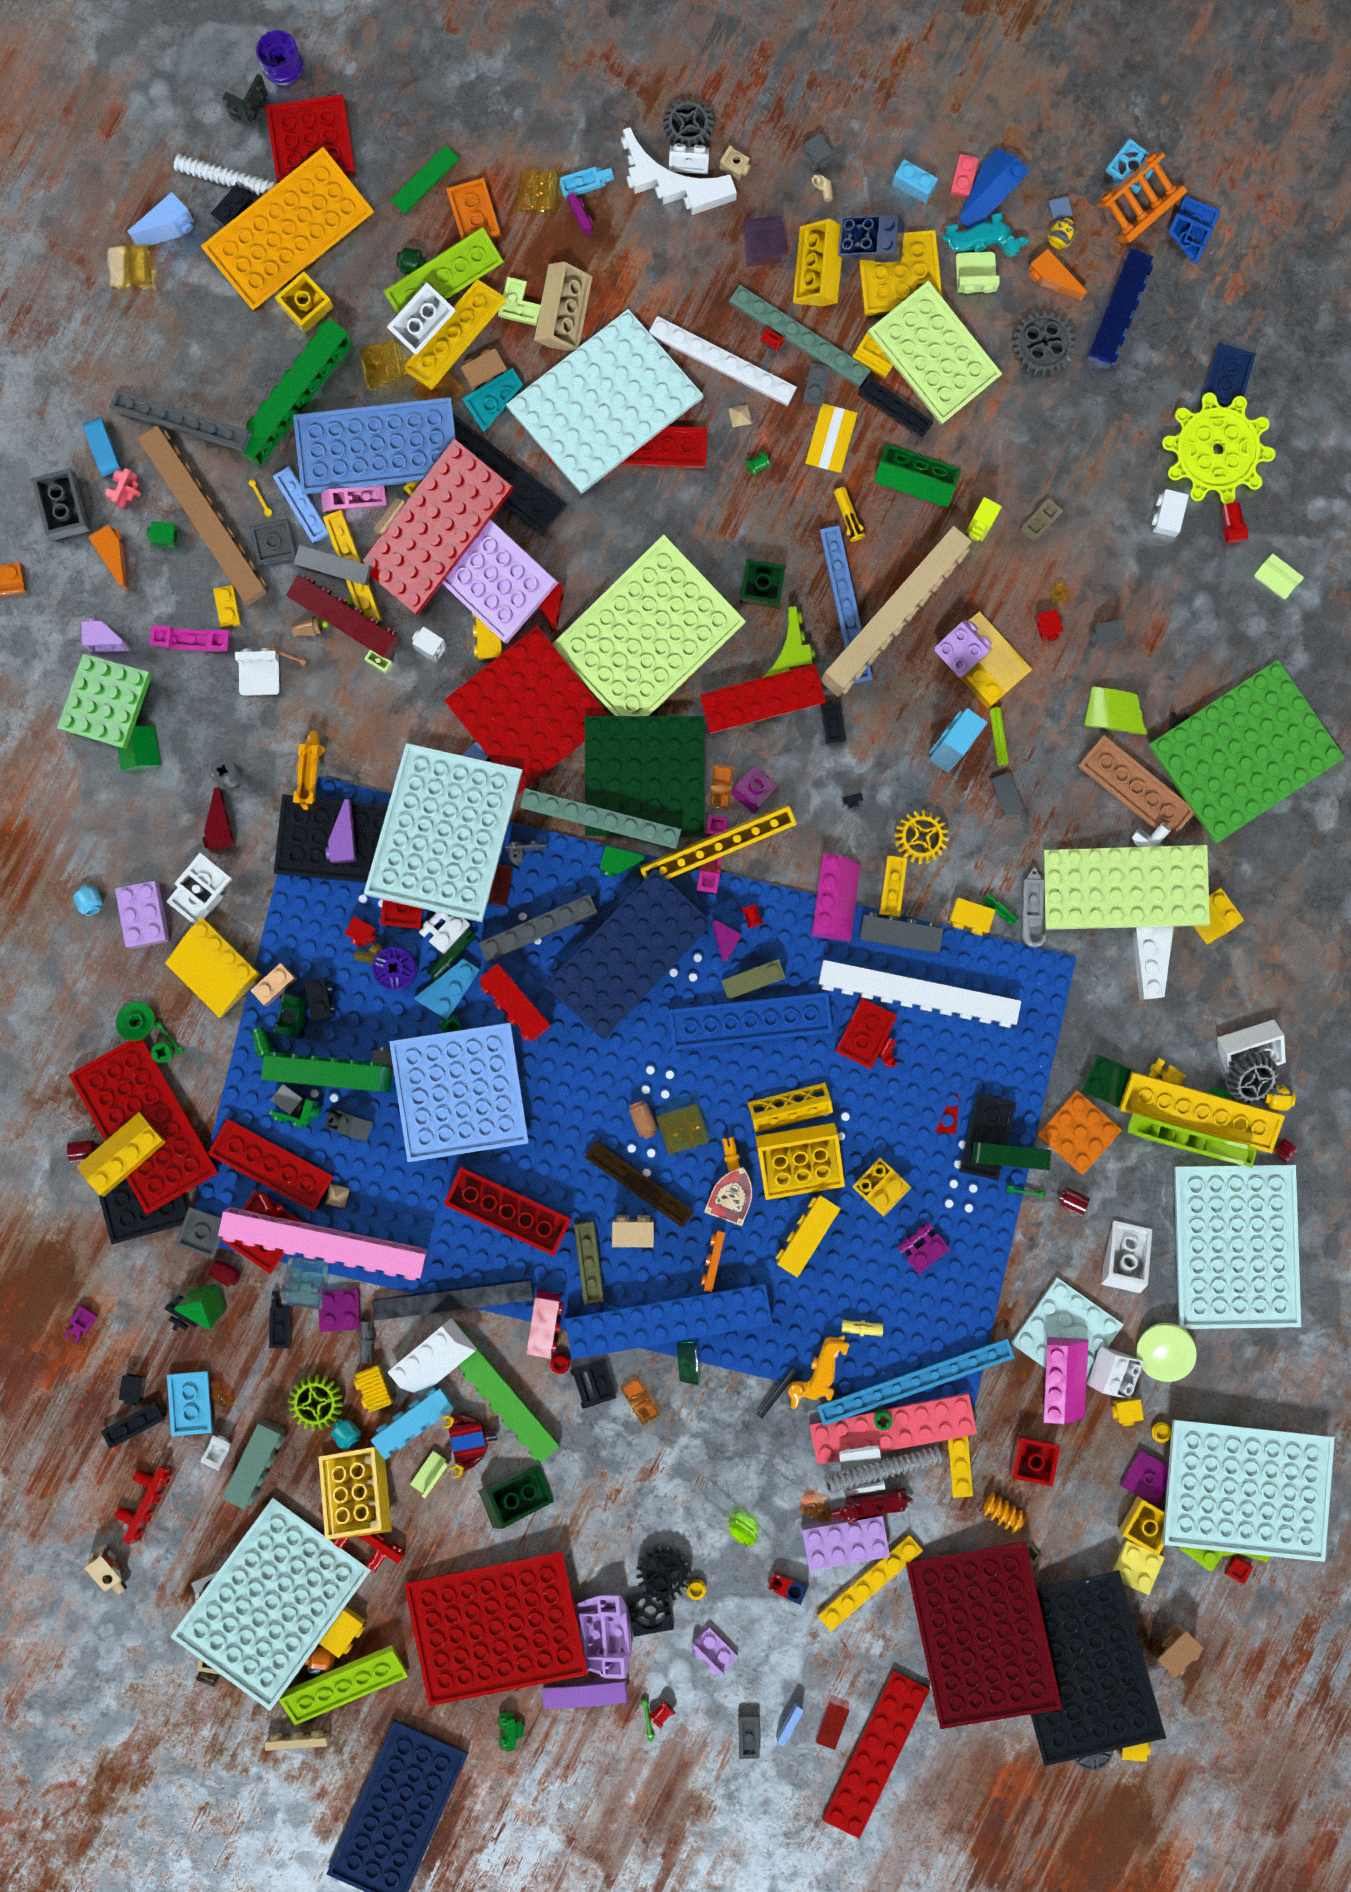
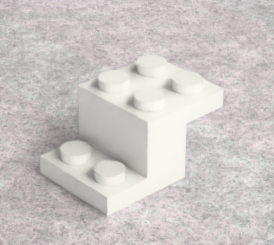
(199, 889)

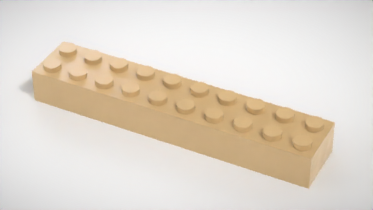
(900, 607)

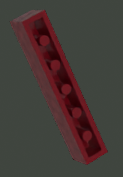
(343, 617)

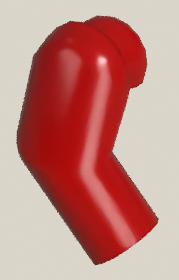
(887, 1055)
(269, 1207)

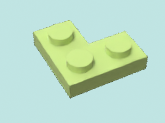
(515, 307)

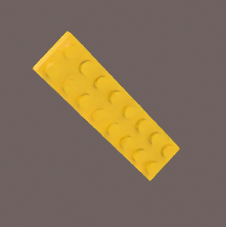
(1201, 1112)

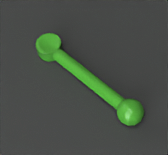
(650, 1736)

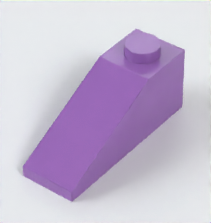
(342, 838)

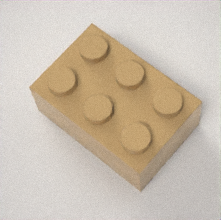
(633, 1232)

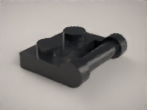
(599, 1380)

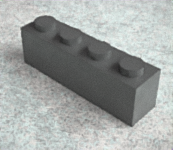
(901, 934)

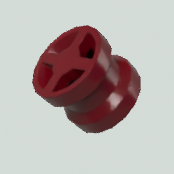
(1285, 1151)

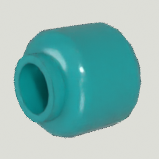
(345, 1434)

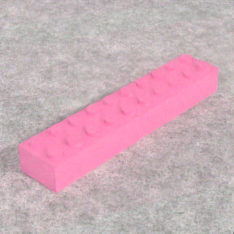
(322, 1242)

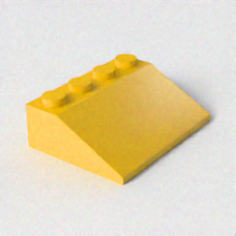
(998, 669)
(212, 967)
(800, 1161)
(354, 1494)

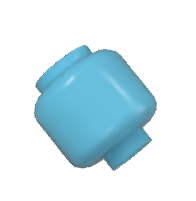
(88, 900)

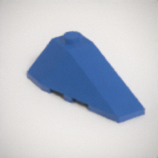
(995, 180)

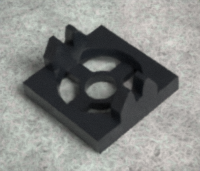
(638, 1629)

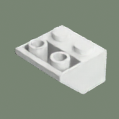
(1114, 1373)

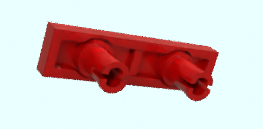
(152, 1496)
(382, 1549)

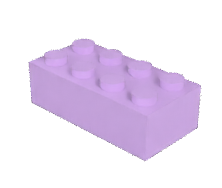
(839, 1544)

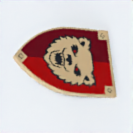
(731, 1197)

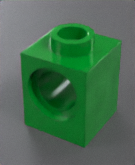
(163, 534)

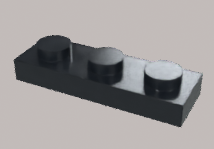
(133, 1425)

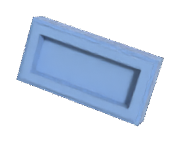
(790, 1723)

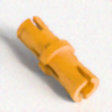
(731, 1154)

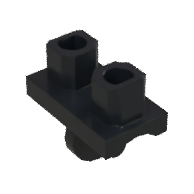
(178, 1322)

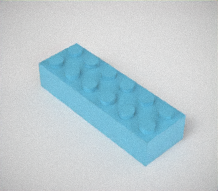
(956, 739)

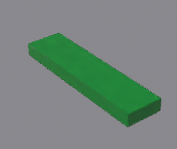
(425, 180)

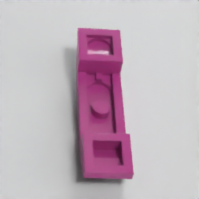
(189, 639)
(710, 871)

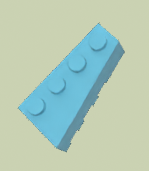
(412, 1422)

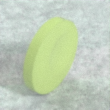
(1167, 1352)

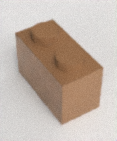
(483, 369)

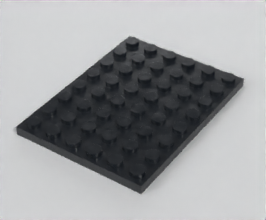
(1097, 1672)

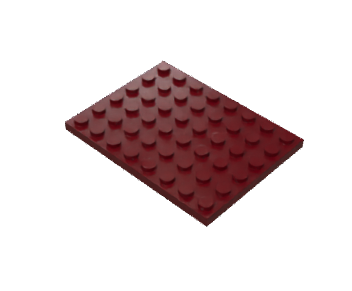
(983, 1635)

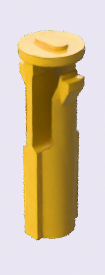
(847, 510)

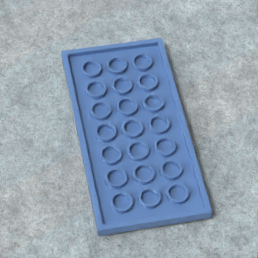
(372, 444)

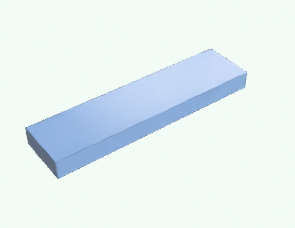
(301, 505)

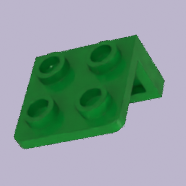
(310, 1111)

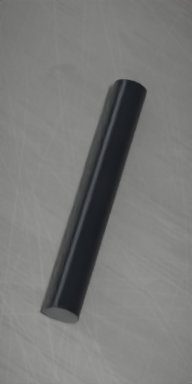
(777, 1392)

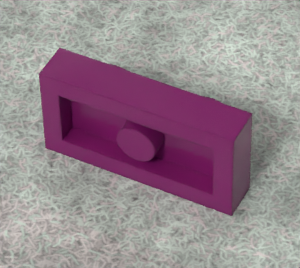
(577, 206)

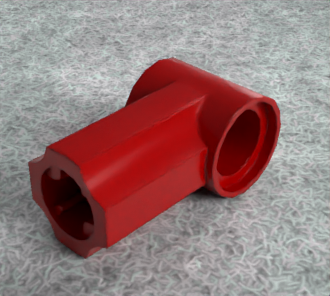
(1235, 529)

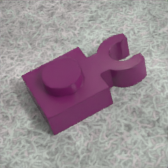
(82, 1322)

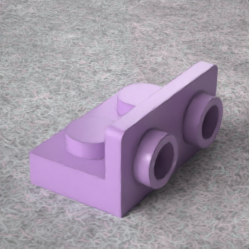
(714, 1651)

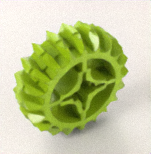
(317, 1411)

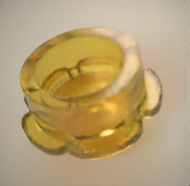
(1059, 588)

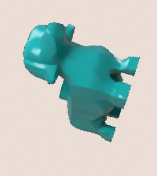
(984, 235)

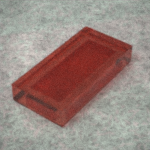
(832, 1726)

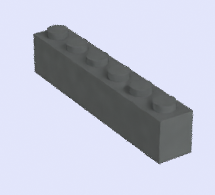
(538, 928)

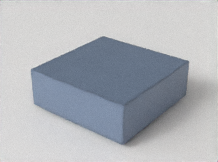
(1060, 208)

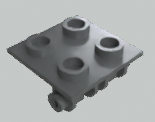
(517, 850)

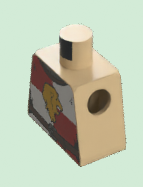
(106, 1569)

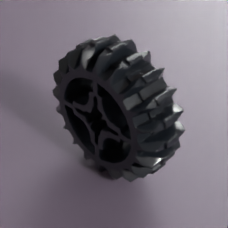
(646, 1581)

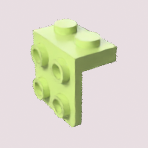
(976, 272)

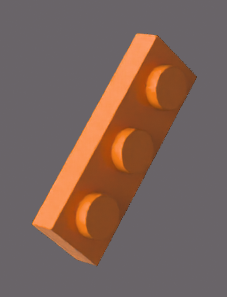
(712, 1260)

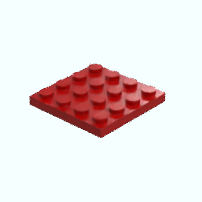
(305, 127)

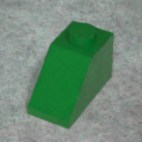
(618, 861)

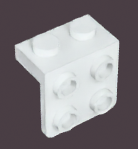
(258, 672)
(857, 1458)

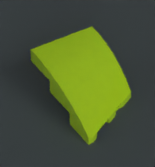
(1115, 711)

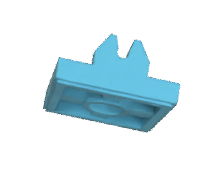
(1139, 155)

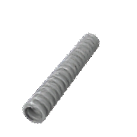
(883, 1469)

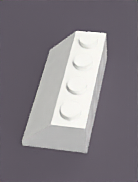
(432, 1359)

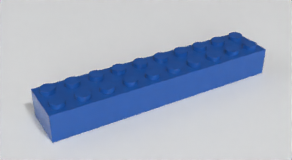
(668, 1320)

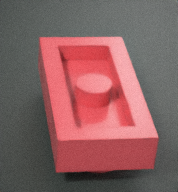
(964, 175)

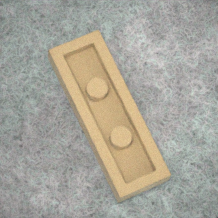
(297, 1740)

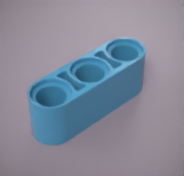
(101, 446)

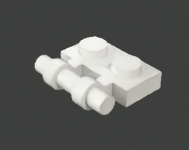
(447, 934)

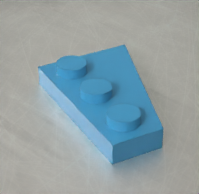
(449, 989)

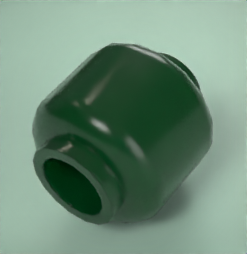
(409, 260)

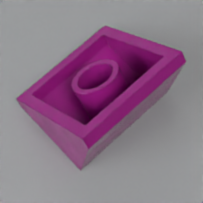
(726, 939)

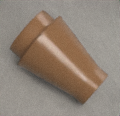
(308, 627)

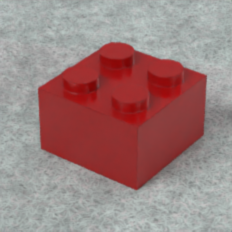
(1034, 1460)

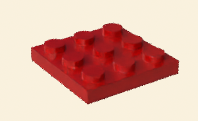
(264, 1258)

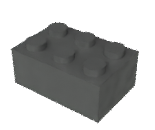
(60, 504)

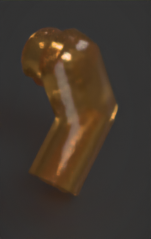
(218, 1396)

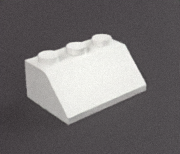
(421, 318)
(1259, 1038)

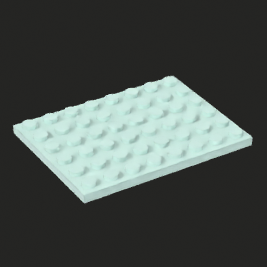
(604, 401)
(443, 832)
(1237, 1246)
(1248, 1490)
(270, 1604)

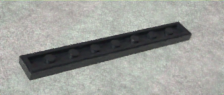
(452, 1299)

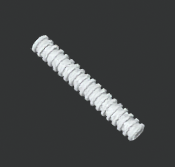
(222, 175)

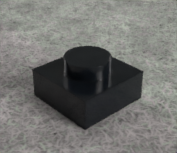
(852, 801)

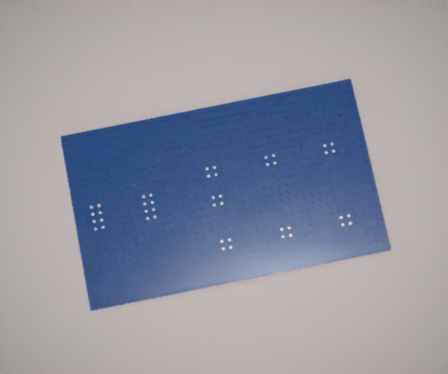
(582, 1090)

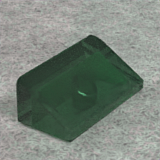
(688, 1362)

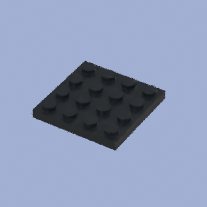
(127, 1219)

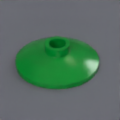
(129, 1016)

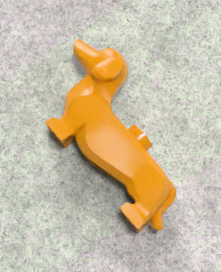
(308, 770)
(823, 1373)

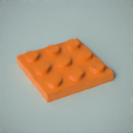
(1079, 1132)

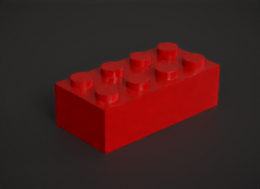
(515, 1002)

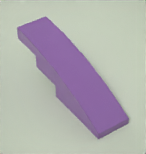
(584, 1694)

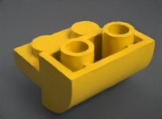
(881, 1187)

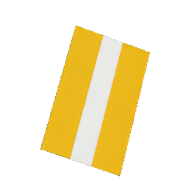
(831, 438)

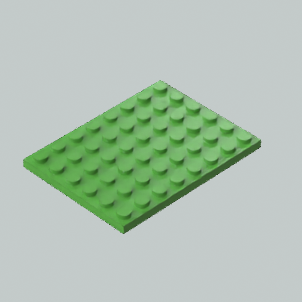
(1246, 751)

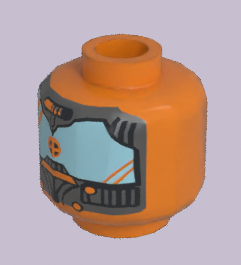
(320, 1661)

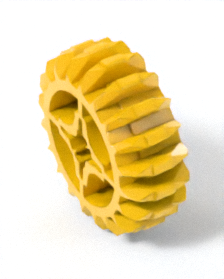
(916, 830)

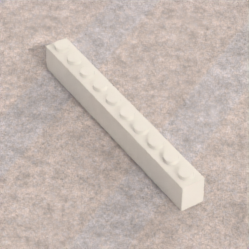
(920, 993)

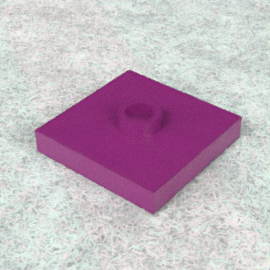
(1146, 1477)

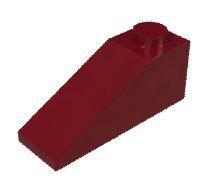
(218, 828)

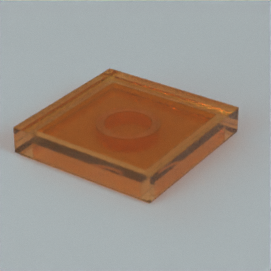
(445, 388)

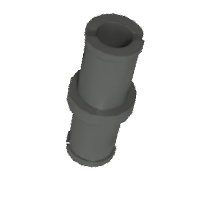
(366, 1342)

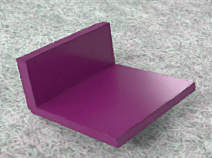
(753, 789)

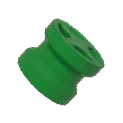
(166, 1053)

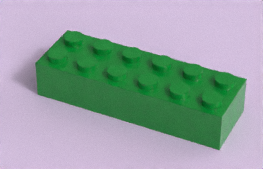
(320, 1072)

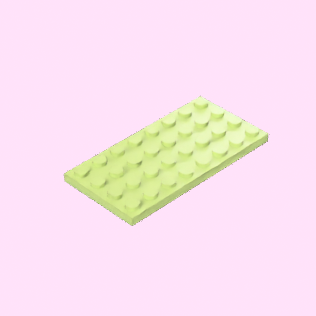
(1126, 887)

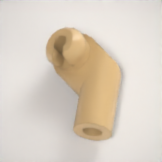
(824, 185)

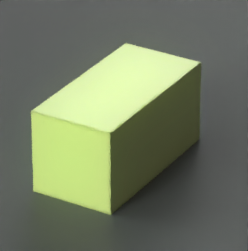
(379, 662)

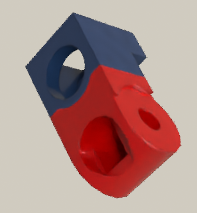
(788, 1587)

